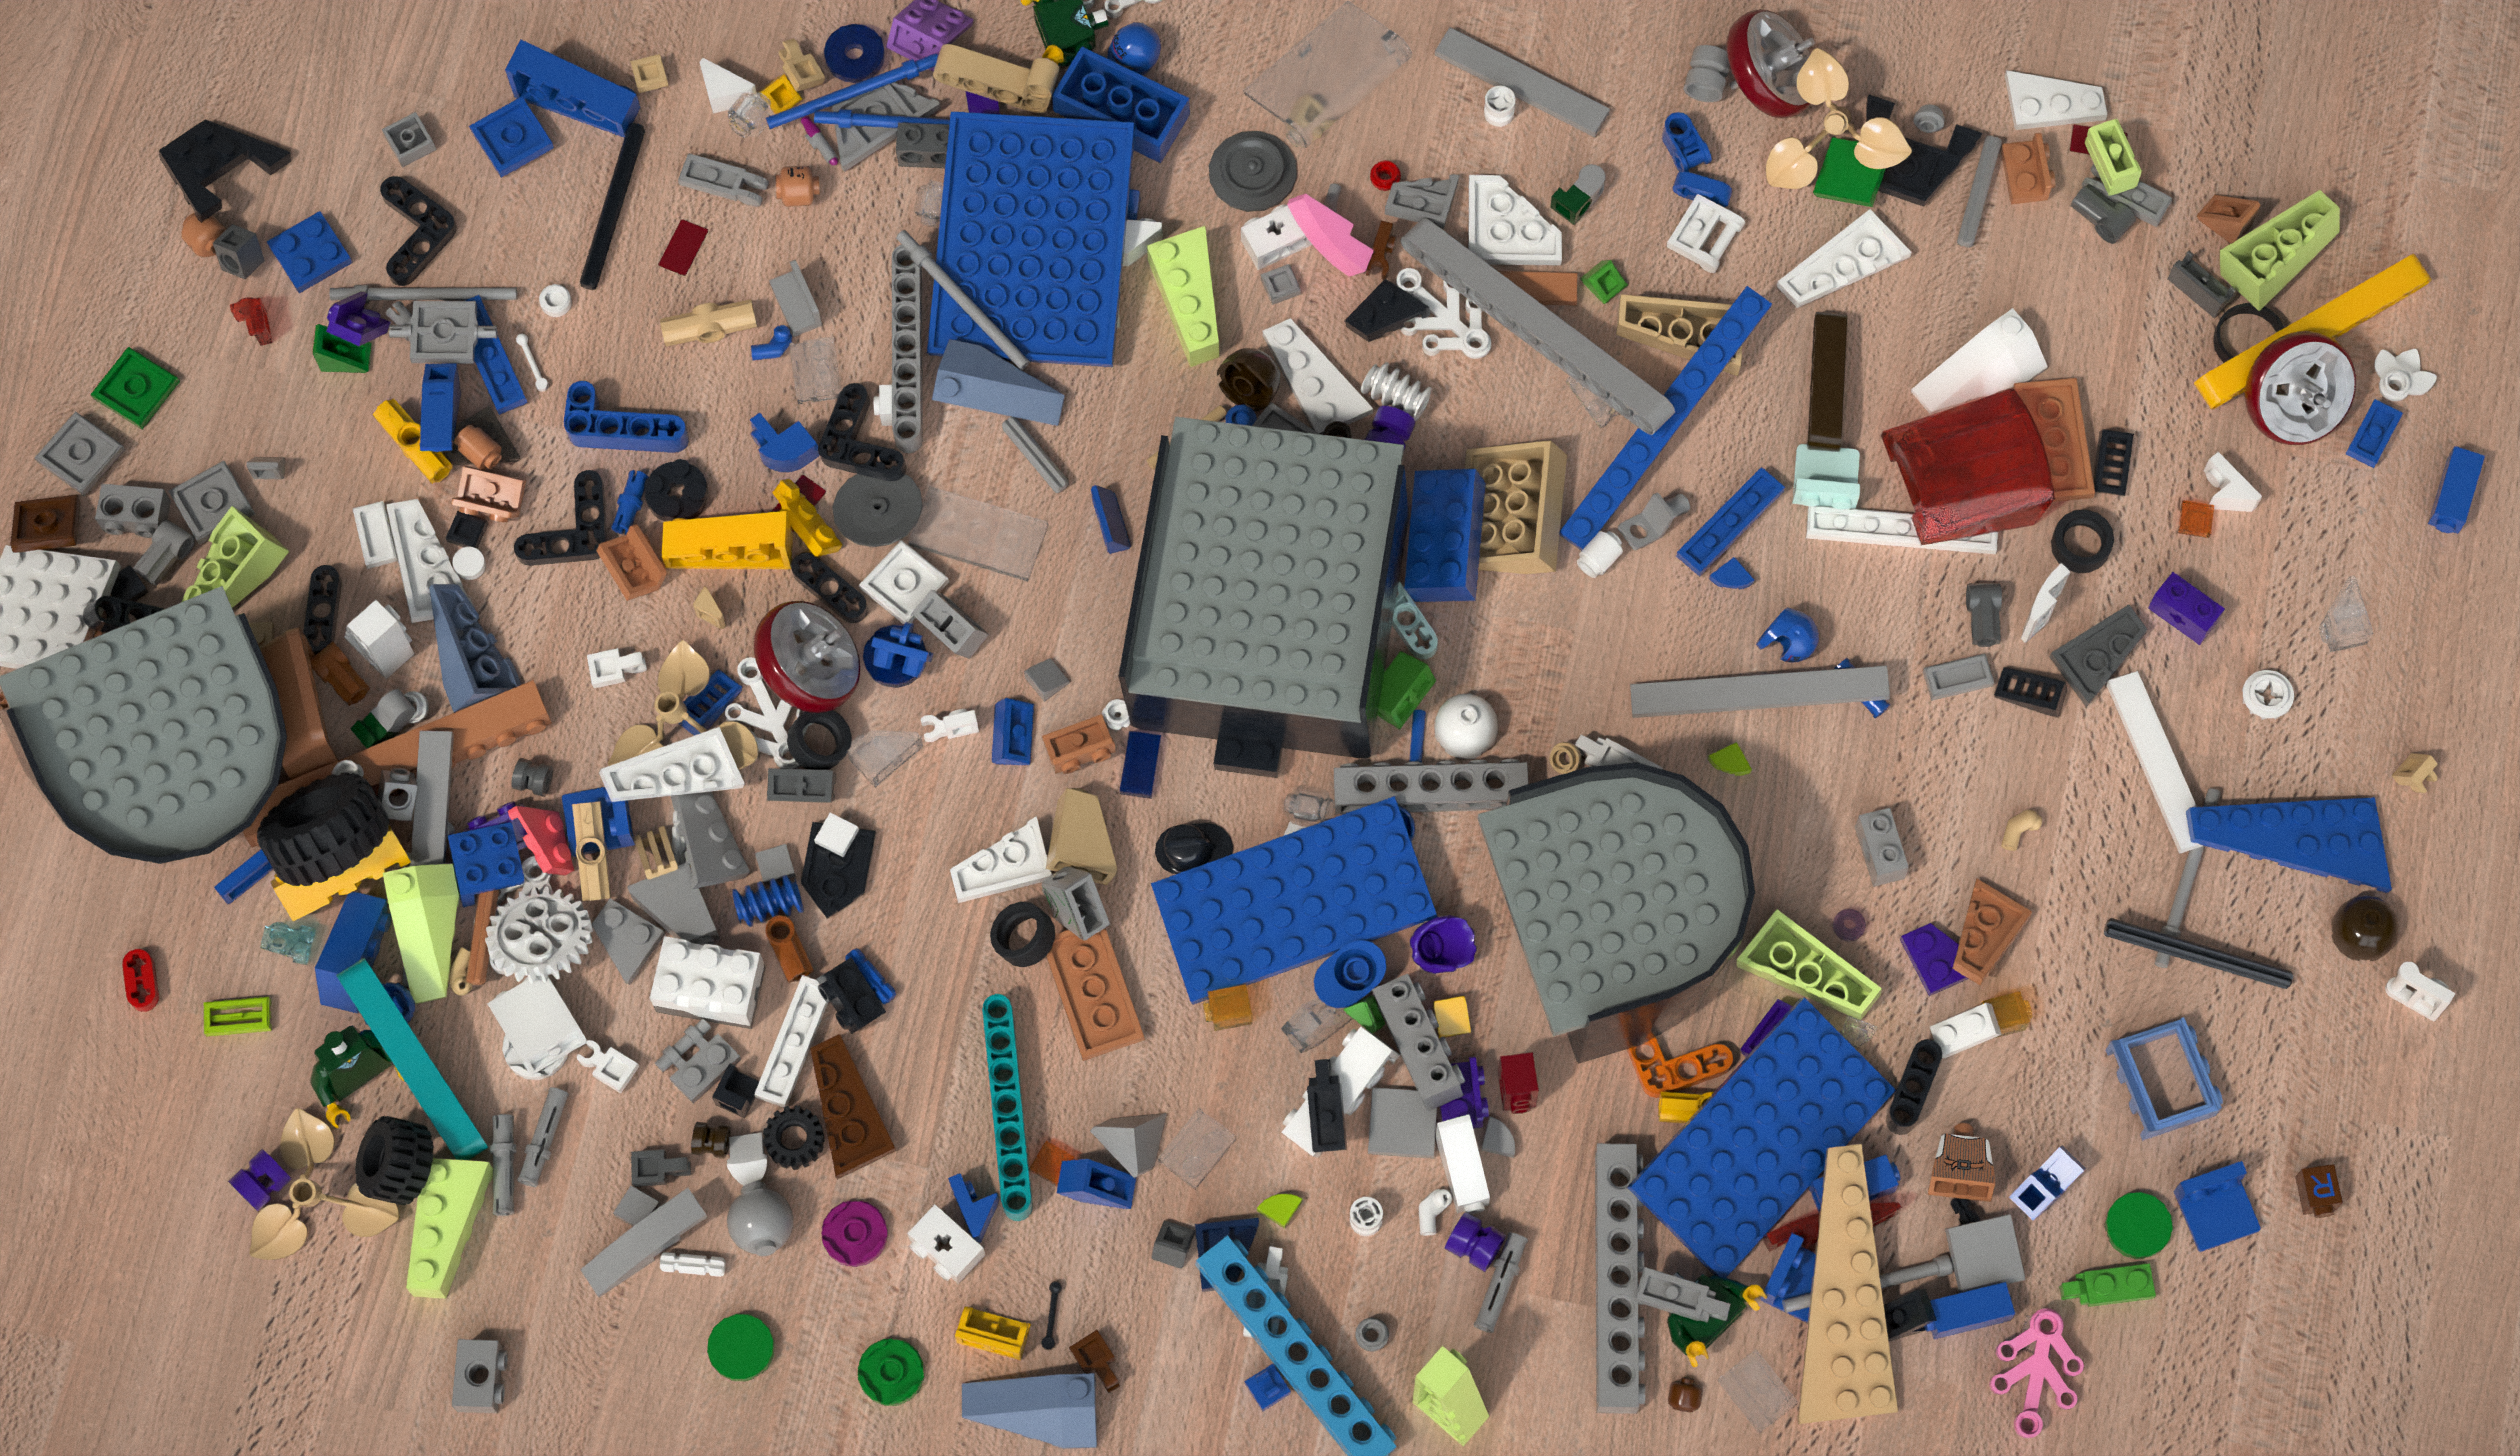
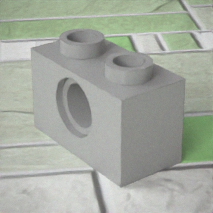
(1881, 847)
(470, 1358)

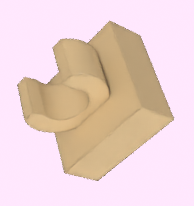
(2415, 770)

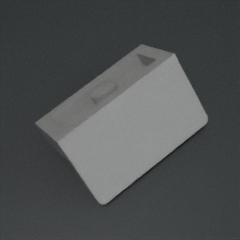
(796, 301)

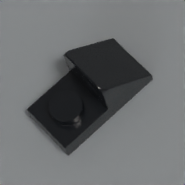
(1908, 1314)

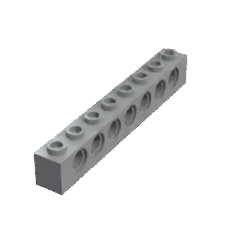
(1611, 1396)

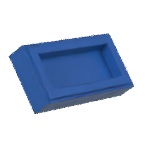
(244, 877)

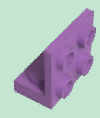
(925, 28)

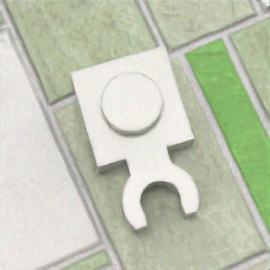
(611, 1068)

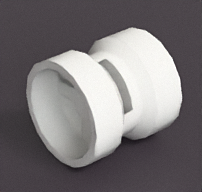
(1499, 99)
(1364, 1222)

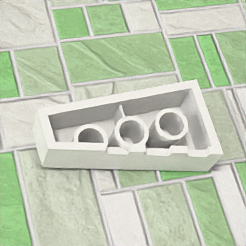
(1358, 1067)

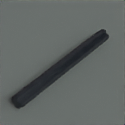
(612, 206)
(2198, 953)

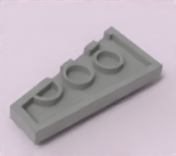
(708, 841)

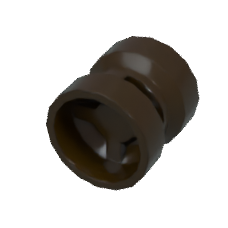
(710, 1140)

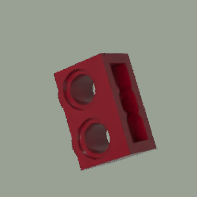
(1518, 1082)

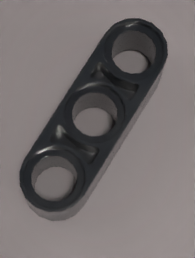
(117, 613)
(1920, 1073)

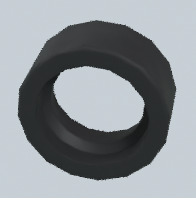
(2088, 519)
(804, 755)
(1006, 923)

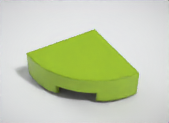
(1730, 760)
(1280, 1208)

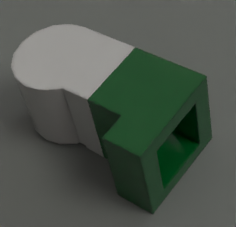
(1580, 195)
(384, 720)

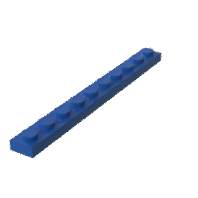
(1684, 396)

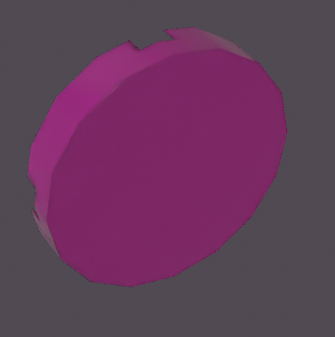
(854, 1233)

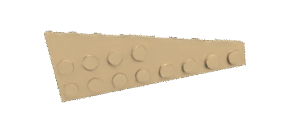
(1847, 1336)

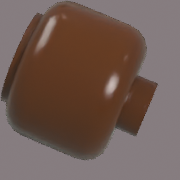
(1685, 1395)

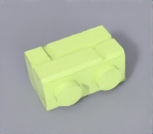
(2113, 157)

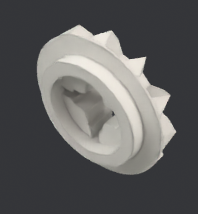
(2279, 687)

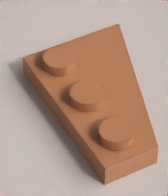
(1987, 931)

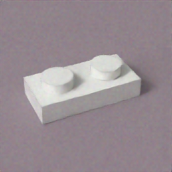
(1966, 1030)

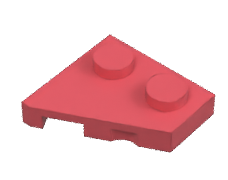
(545, 838)

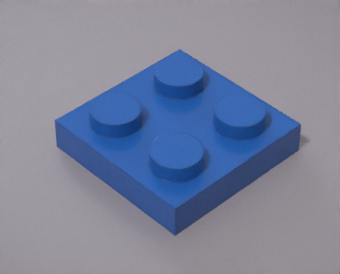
(511, 137)
(309, 252)

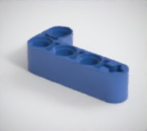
(627, 423)

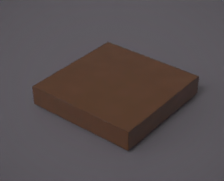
(45, 523)

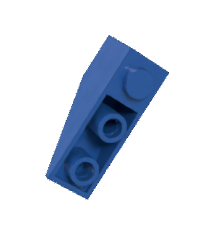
(439, 406)

